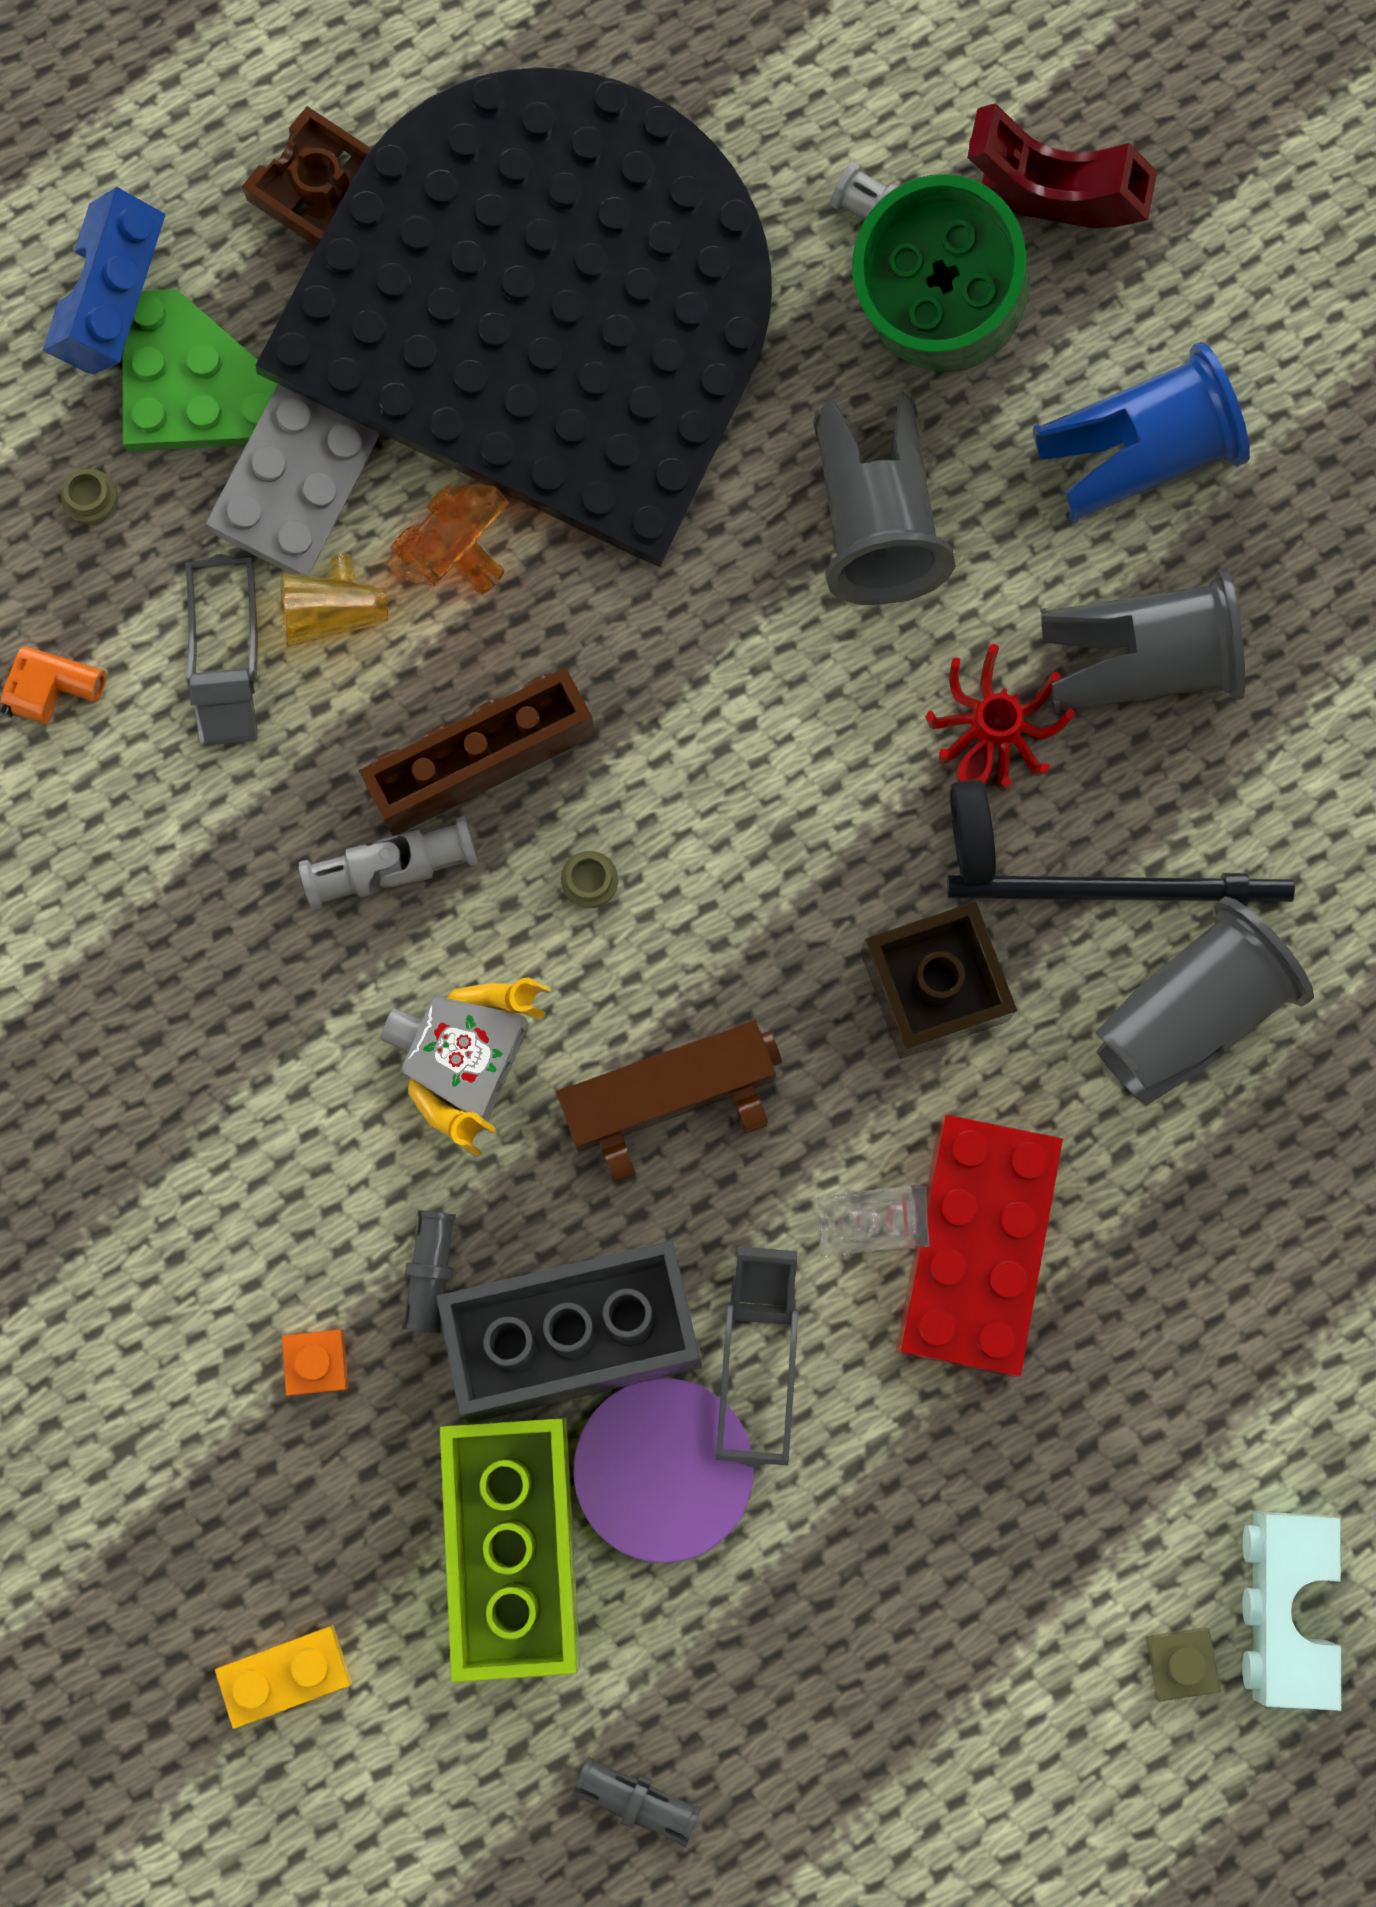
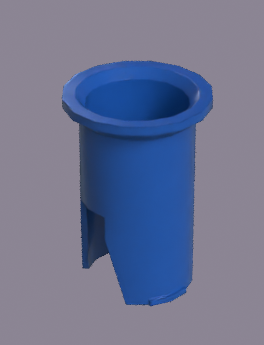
(1166, 430)

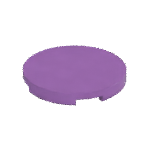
(653, 1471)

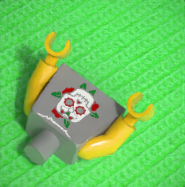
(463, 1053)

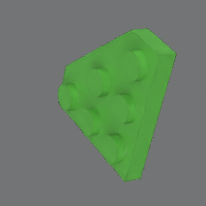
(187, 379)

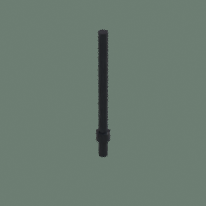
(1230, 885)

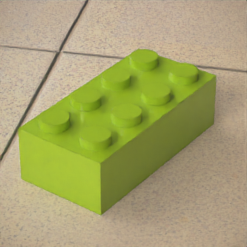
(509, 1550)

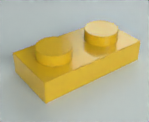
(283, 1676)

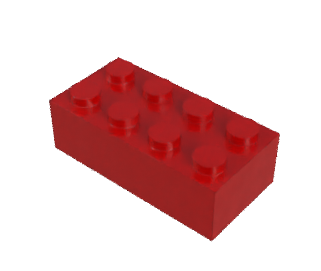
(987, 1236)

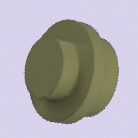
(89, 496)
(589, 879)

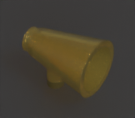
(329, 607)

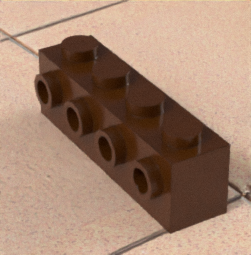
(478, 751)

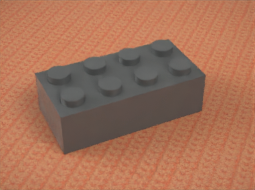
(568, 1332)

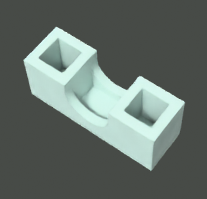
(1285, 1557)

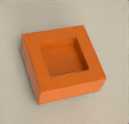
(315, 1362)

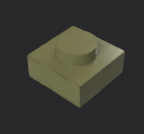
(1183, 1664)

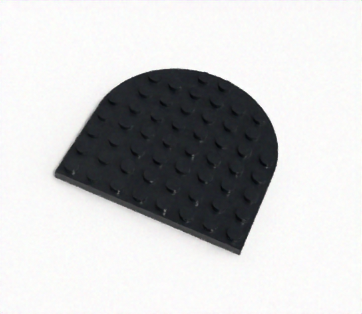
(541, 298)

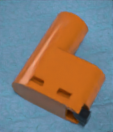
(40, 678)

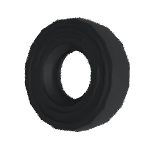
(973, 831)

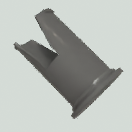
(880, 514)
(1175, 644)
(1201, 1003)

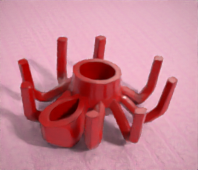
(996, 724)

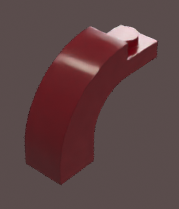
(1059, 185)

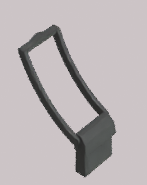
(223, 697)
(761, 1278)

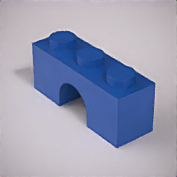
(98, 312)

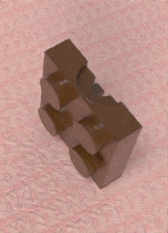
(307, 174)

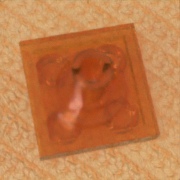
(449, 539)

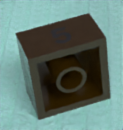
(938, 980)

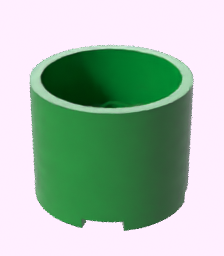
(934, 228)

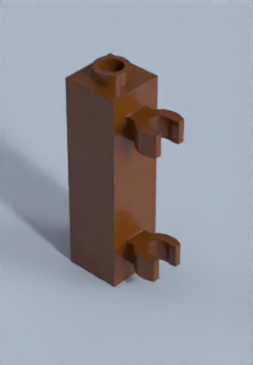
(670, 1086)

